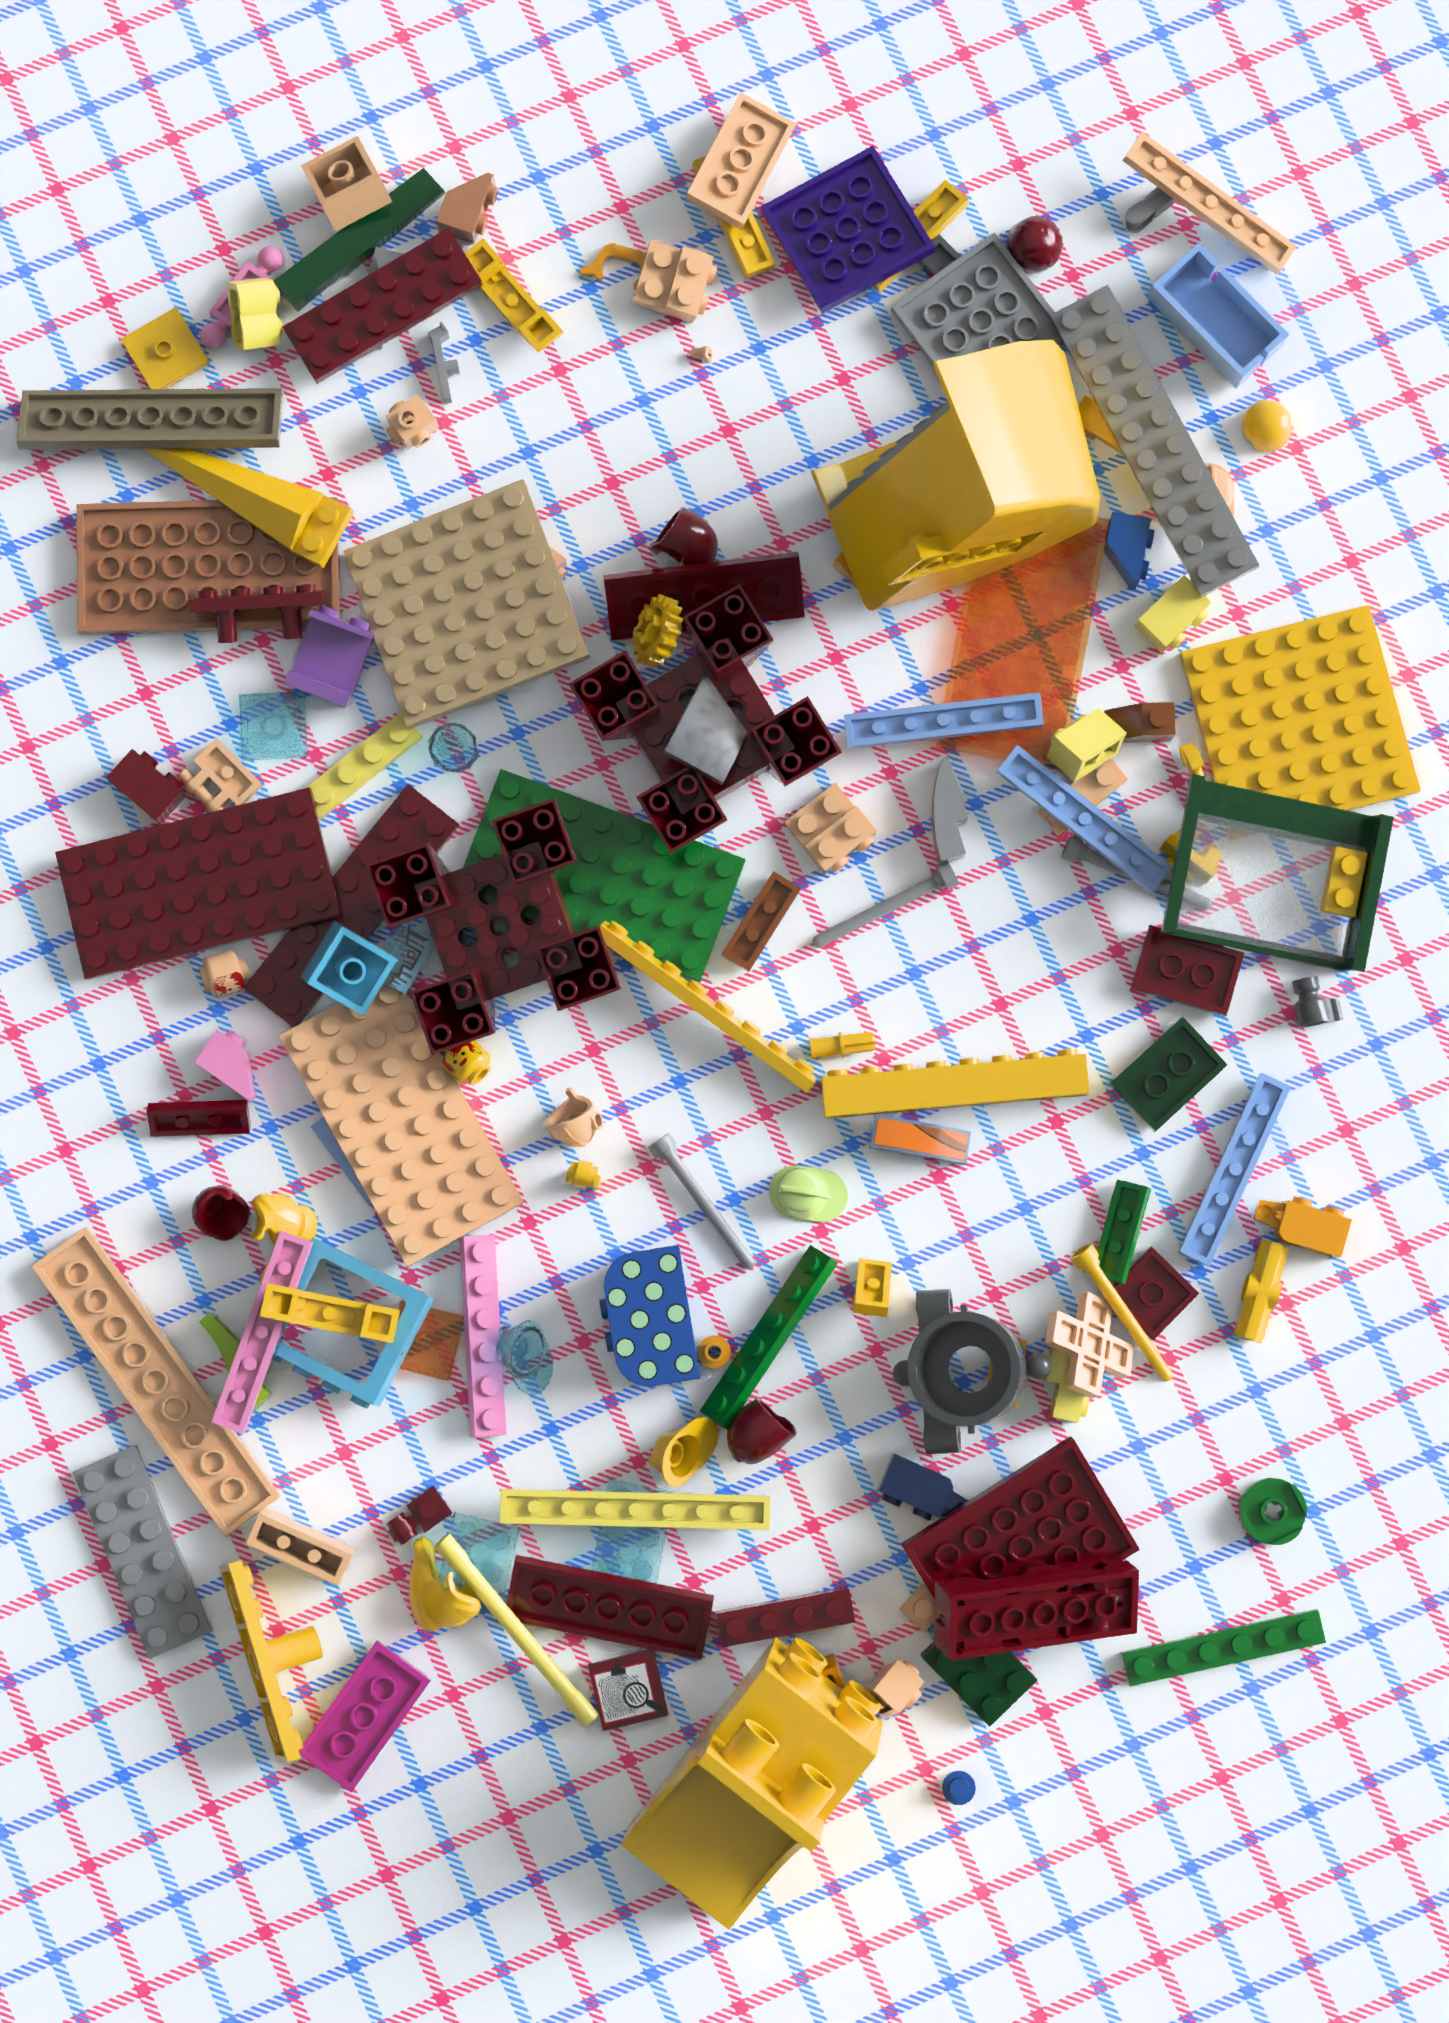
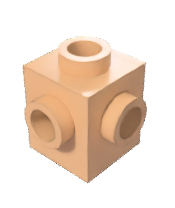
(411, 423)

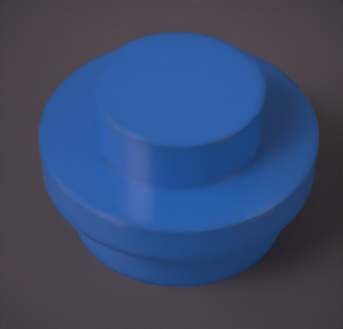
(958, 1787)

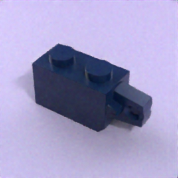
(919, 1487)

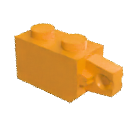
(1305, 1226)

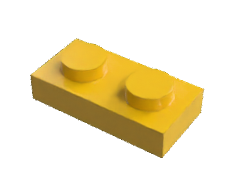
(1343, 881)

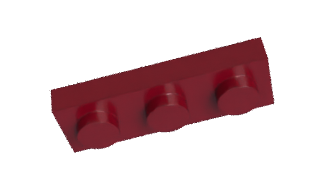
(198, 1118)

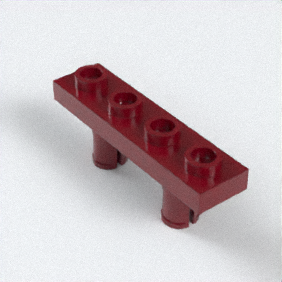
(240, 598)

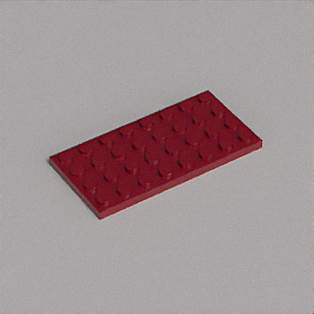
(198, 883)

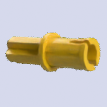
(842, 1044)

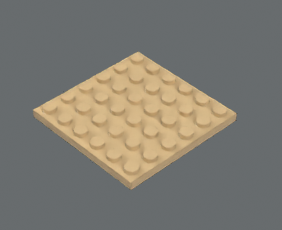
(466, 604)

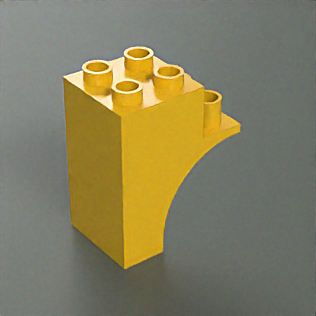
(757, 1781)

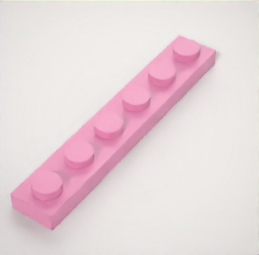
(481, 1335)
(260, 1337)

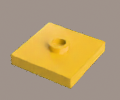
(165, 350)

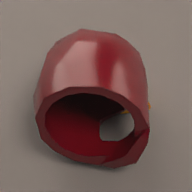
(687, 539)
(758, 1433)

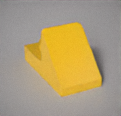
(872, 1287)

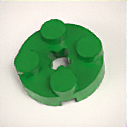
(1278, 1492)

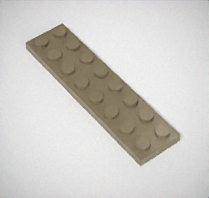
(150, 419)

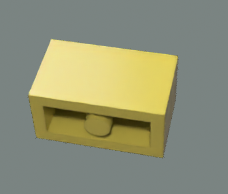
(1172, 615)
(1085, 744)

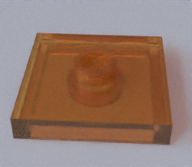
(435, 1344)

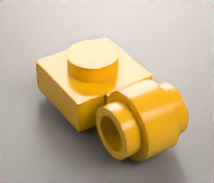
(583, 1175)

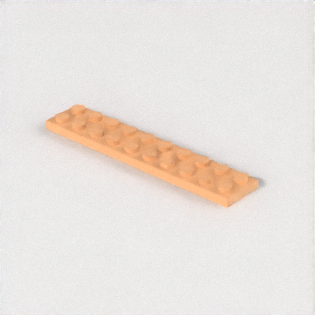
(155, 1381)

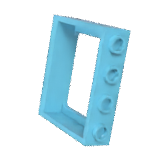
(393, 1354)

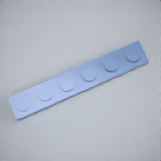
(943, 720)
(1084, 819)
(1234, 1169)

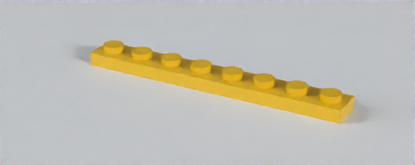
(717, 1013)

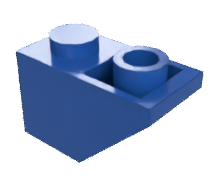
(1126, 546)

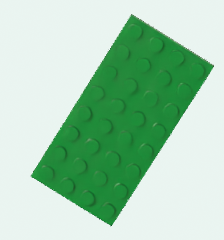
(624, 875)

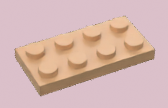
(740, 161)

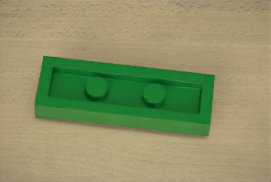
(1122, 1229)

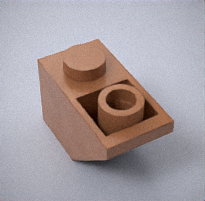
(466, 207)

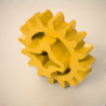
(657, 631)

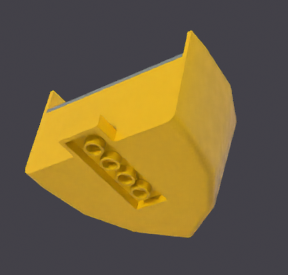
(973, 484)

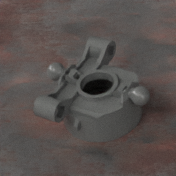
(928, 1376)

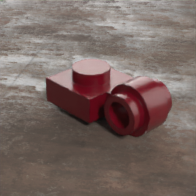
(426, 1511)

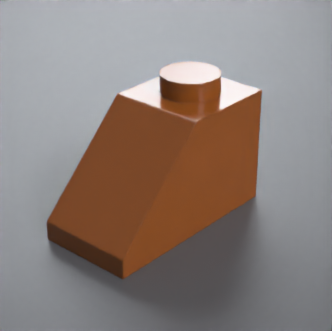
(1145, 721)

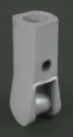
(1146, 210)

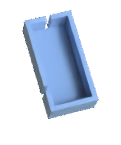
(1217, 315)

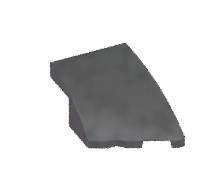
(707, 734)

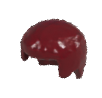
(220, 1212)

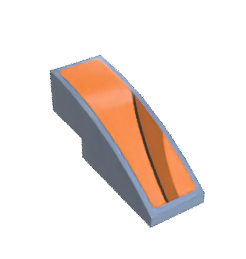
(919, 1139)

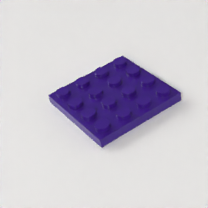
(847, 229)

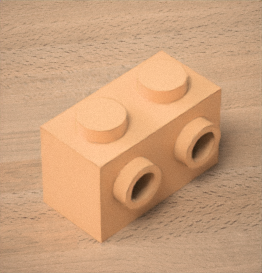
(896, 1687)

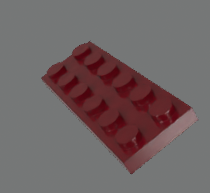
(382, 305)
(768, 580)
(609, 1607)

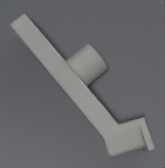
(445, 368)

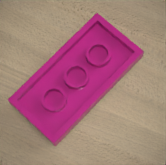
(364, 1716)

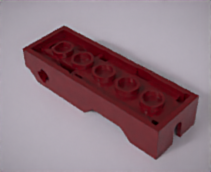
(1036, 1608)

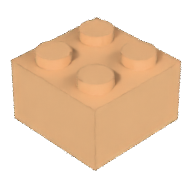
(346, 183)

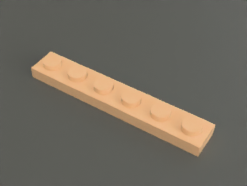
(1209, 203)

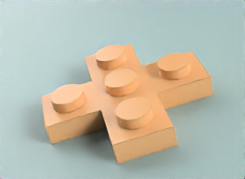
(1089, 1345)

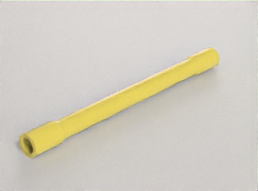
(460, 1562)

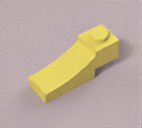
(1066, 1402)

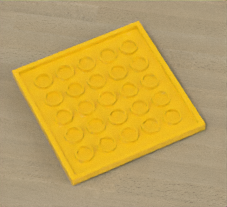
(1303, 713)

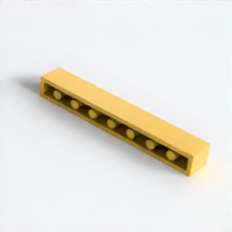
(954, 1085)

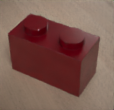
(146, 786)

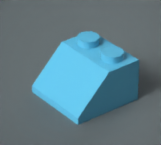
(348, 968)

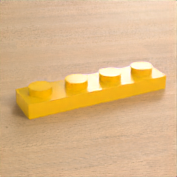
(935, 215)
(746, 244)

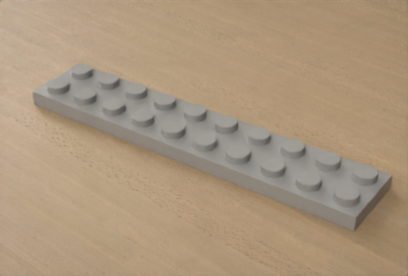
(1154, 441)

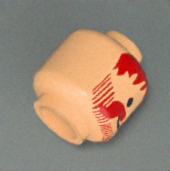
(224, 973)

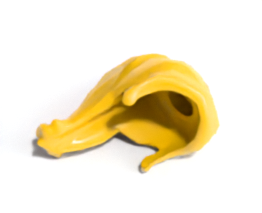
(279, 1214)
(437, 1601)

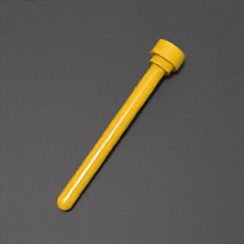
(1087, 1260)

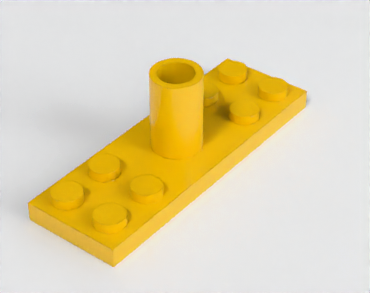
(269, 1658)

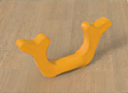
(610, 251)

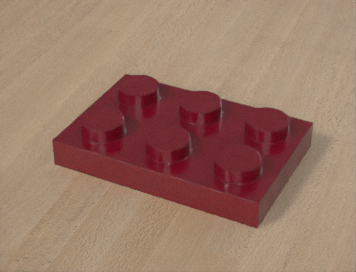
(1187, 971)

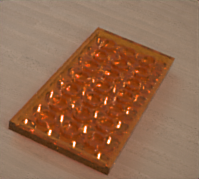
(1026, 636)

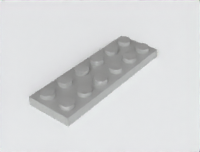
(142, 1551)

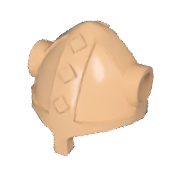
(574, 1120)

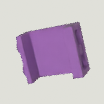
(330, 656)

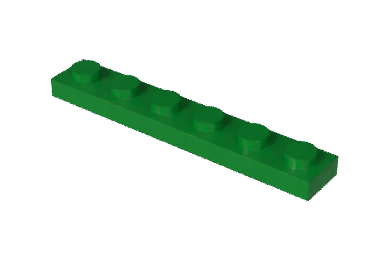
(768, 1337)
(1223, 1647)

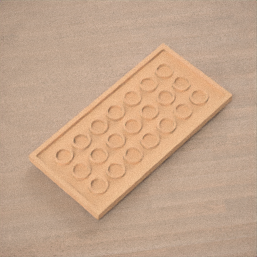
(401, 1123)

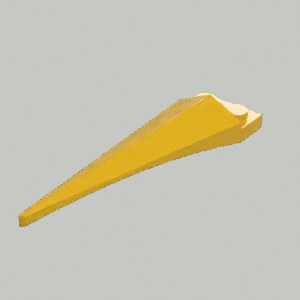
(286, 512)

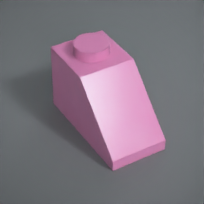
(228, 1062)

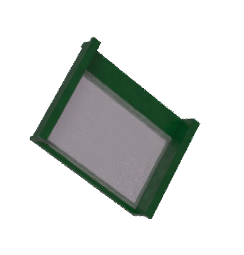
(1257, 871)

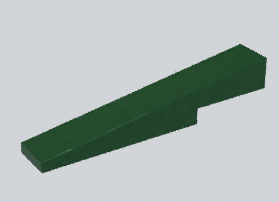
(357, 241)

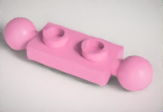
(214, 334)

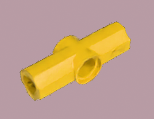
(1261, 1291)

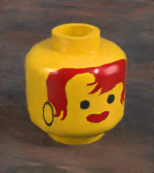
(467, 1063)

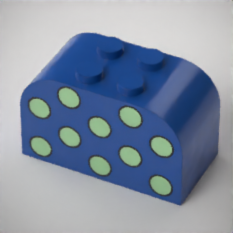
(650, 1318)

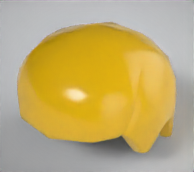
(1267, 425)

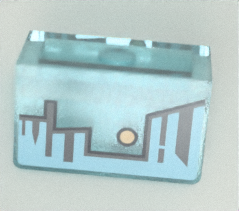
(411, 949)

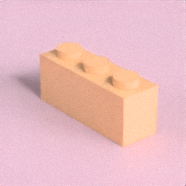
(301, 1546)

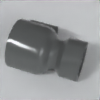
(1311, 1007)

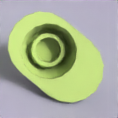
(808, 1193)

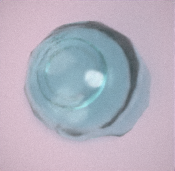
(452, 748)

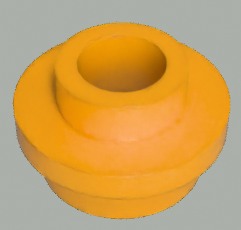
(706, 1359)

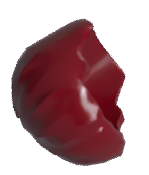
(1035, 243)

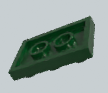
(1168, 1074)
(984, 1682)

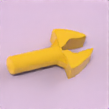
(1191, 759)

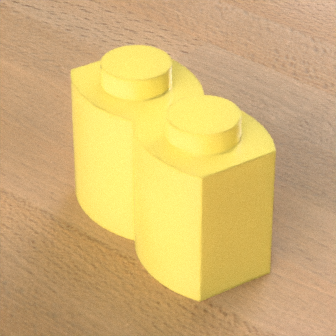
(254, 313)

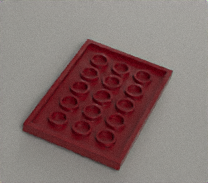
(1029, 1519)

